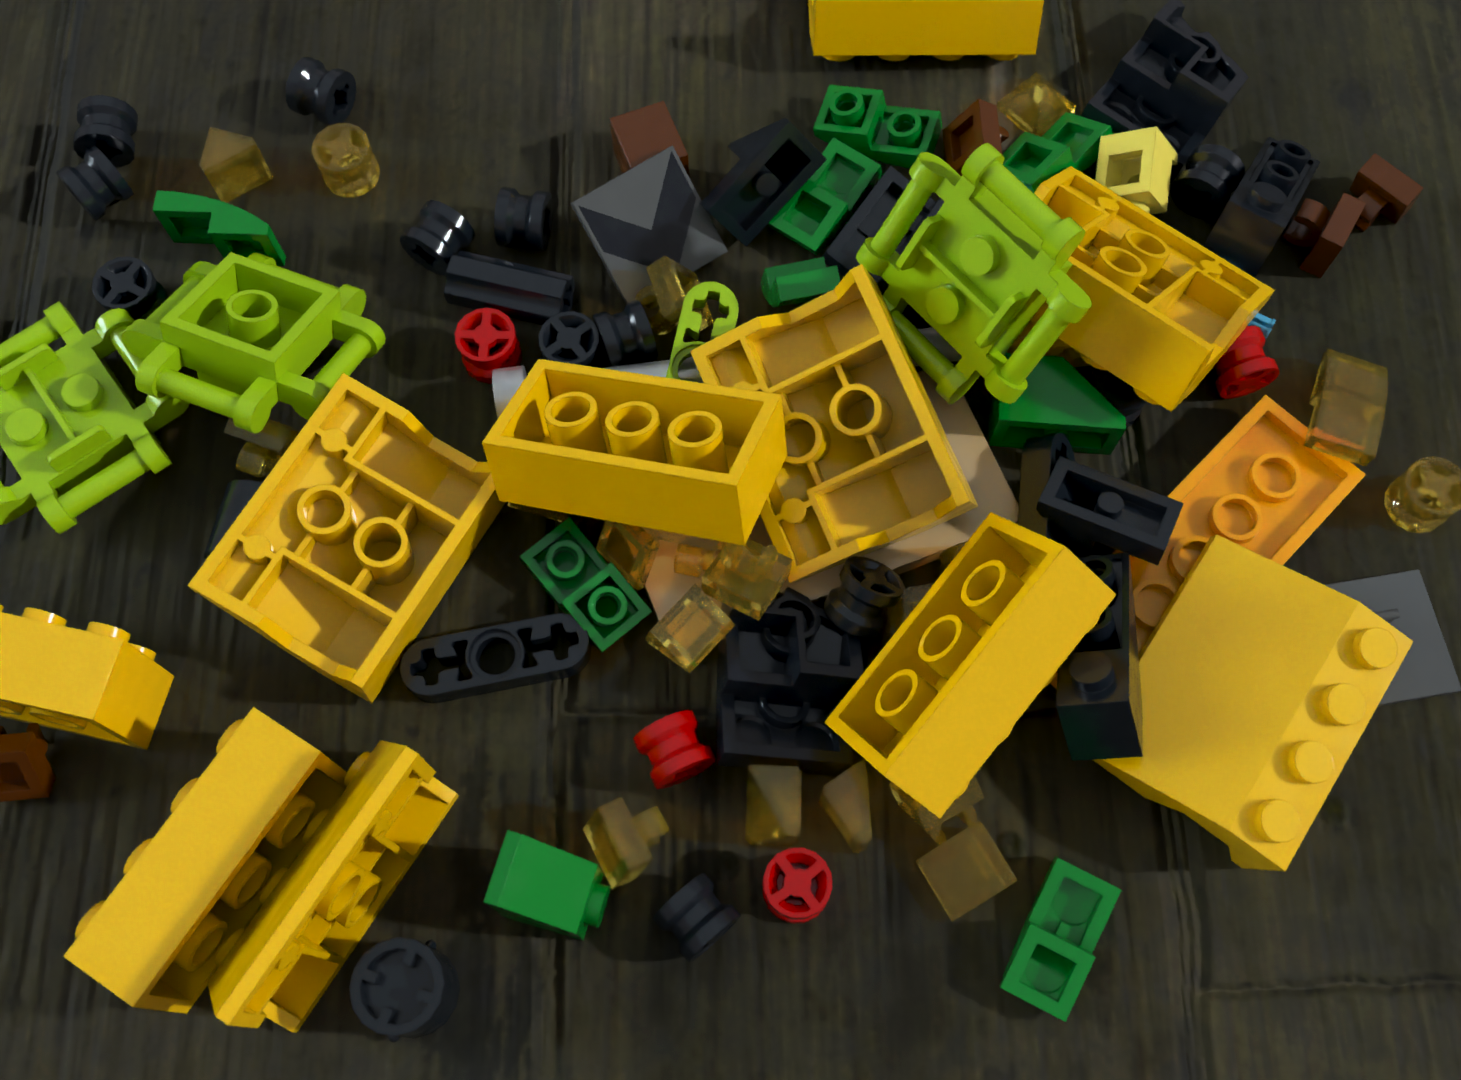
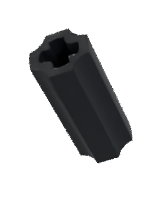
(507, 286)

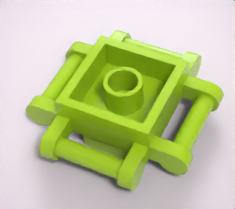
(977, 273)
(250, 339)
(72, 420)

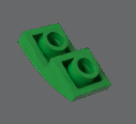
(875, 129)
(585, 584)

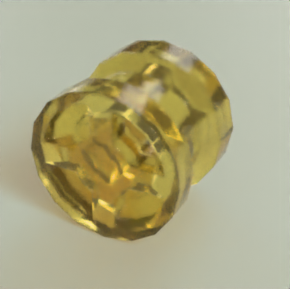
(334, 152)
(1428, 478)

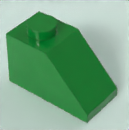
(1054, 403)
(546, 887)

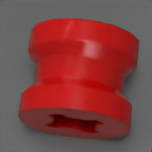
(478, 334)
(1245, 366)
(674, 749)
(799, 868)

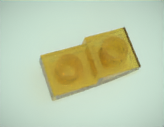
(1348, 407)

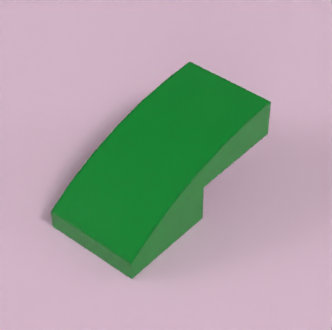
(1067, 143)
(827, 197)
(212, 221)
(798, 281)
(1059, 938)

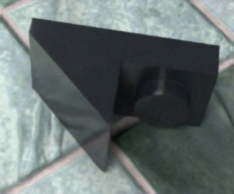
(769, 173)
(1100, 508)

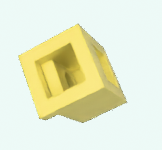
(1137, 167)

